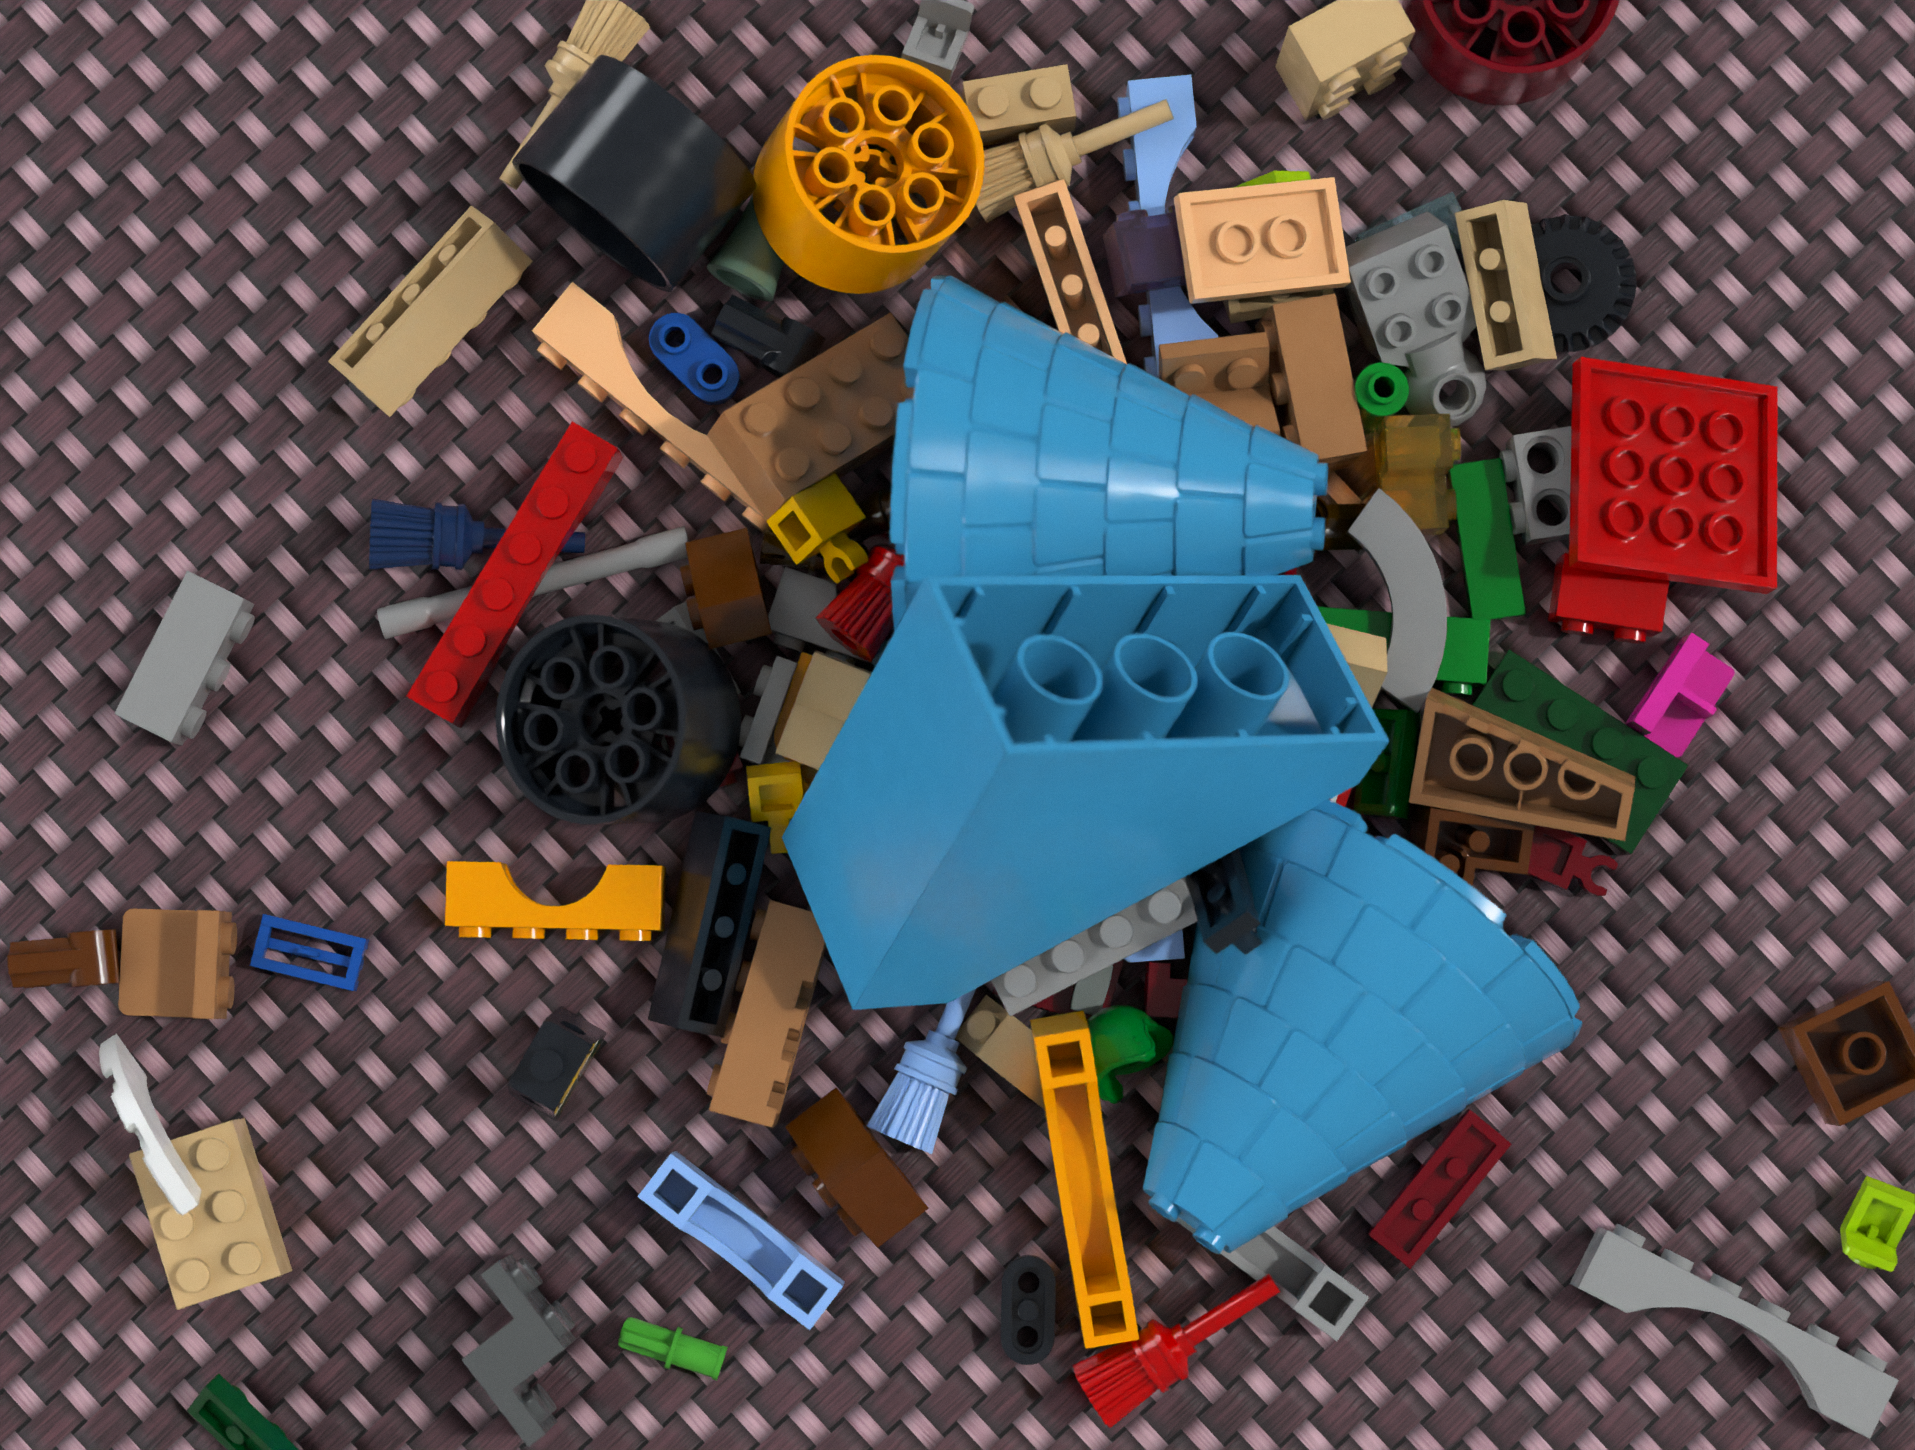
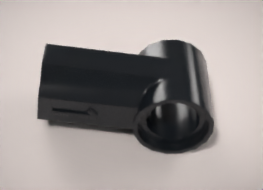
(772, 341)

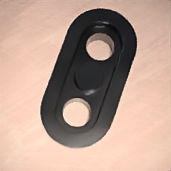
(1028, 1309)

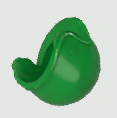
(1124, 1043)

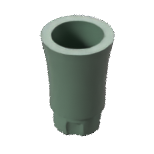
(748, 260)

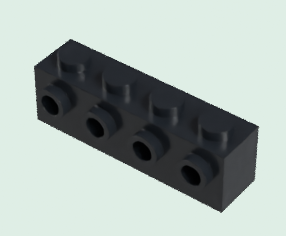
(709, 924)

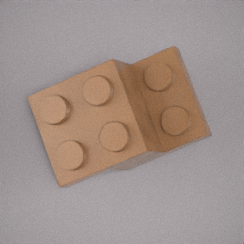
(1225, 372)

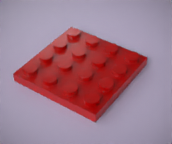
(1673, 476)

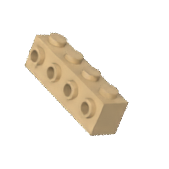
(431, 311)

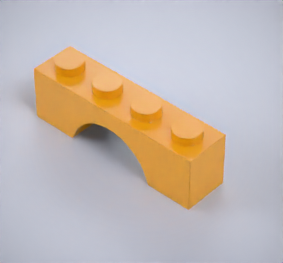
(487, 898)

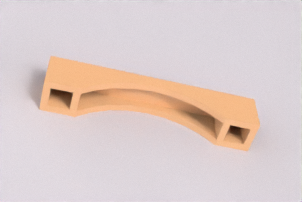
(590, 341)

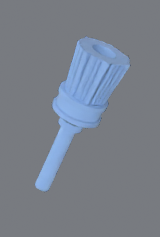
(925, 1078)

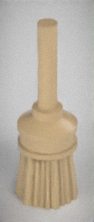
(600, 29)
(1049, 157)

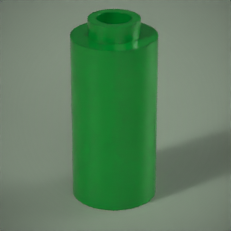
(1380, 393)

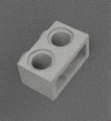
(1533, 487)

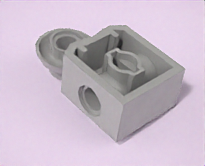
(1418, 313)

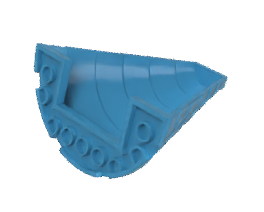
(1075, 464)
(1345, 1032)

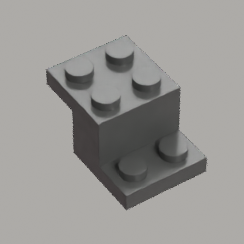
(521, 1348)

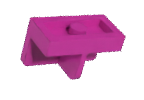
(1681, 696)

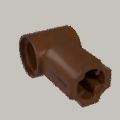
(79, 959)

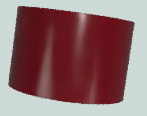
(1514, 69)

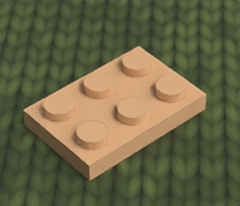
(1261, 240)

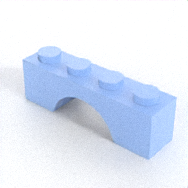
(742, 1238)

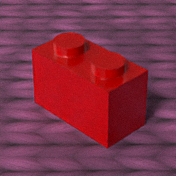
(1607, 601)

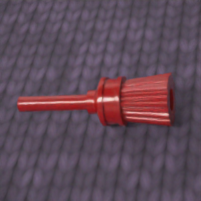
(864, 609)
(1135, 1369)

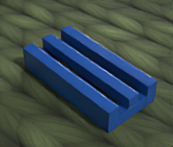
(354, 963)

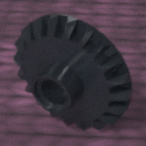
(1607, 283)

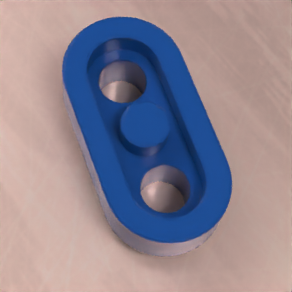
(693, 358)

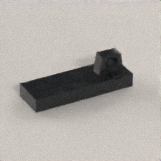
(1225, 904)

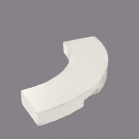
(140, 1117)

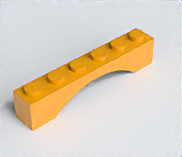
(1084, 1179)

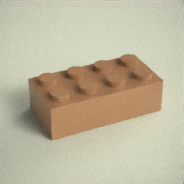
(817, 417)

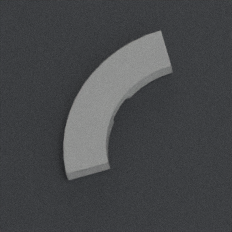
(1414, 594)

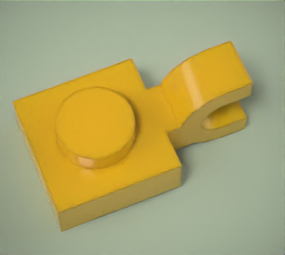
(774, 797)

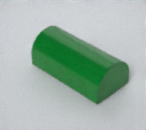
(1388, 783)

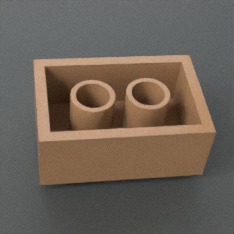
(1313, 379)

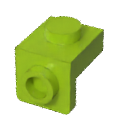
(1876, 1224)

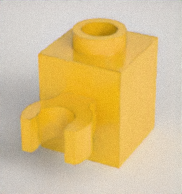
(818, 523)

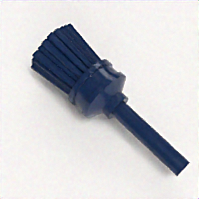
(437, 536)

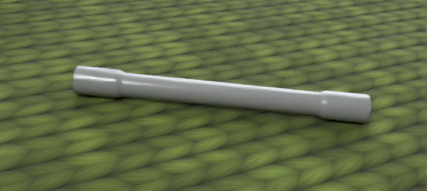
(643, 553)

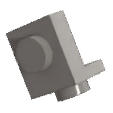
(939, 35)

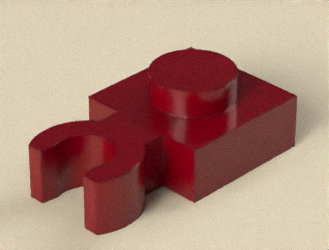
(1558, 857)

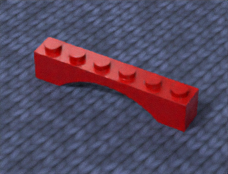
(517, 566)

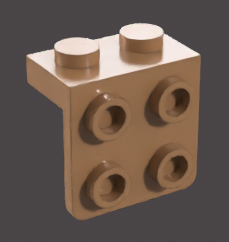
(177, 963)

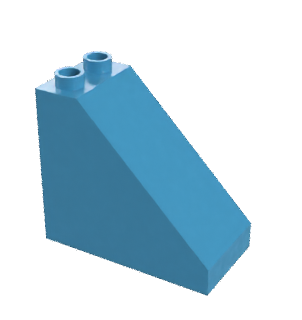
(1060, 759)

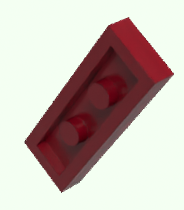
(1439, 1188)

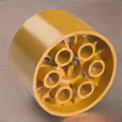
(935, 152)

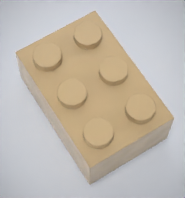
(1342, 53)
(233, 1230)

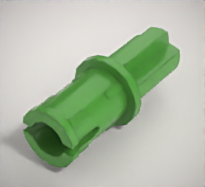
(672, 1347)

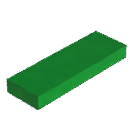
(1486, 540)

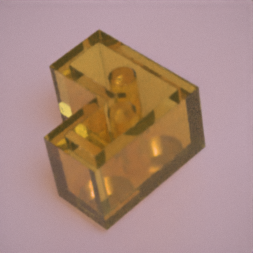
(1412, 467)

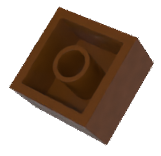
(1854, 1052)

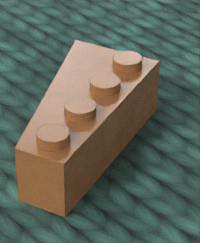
(1509, 773)
(770, 1015)

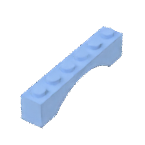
(1152, 163)

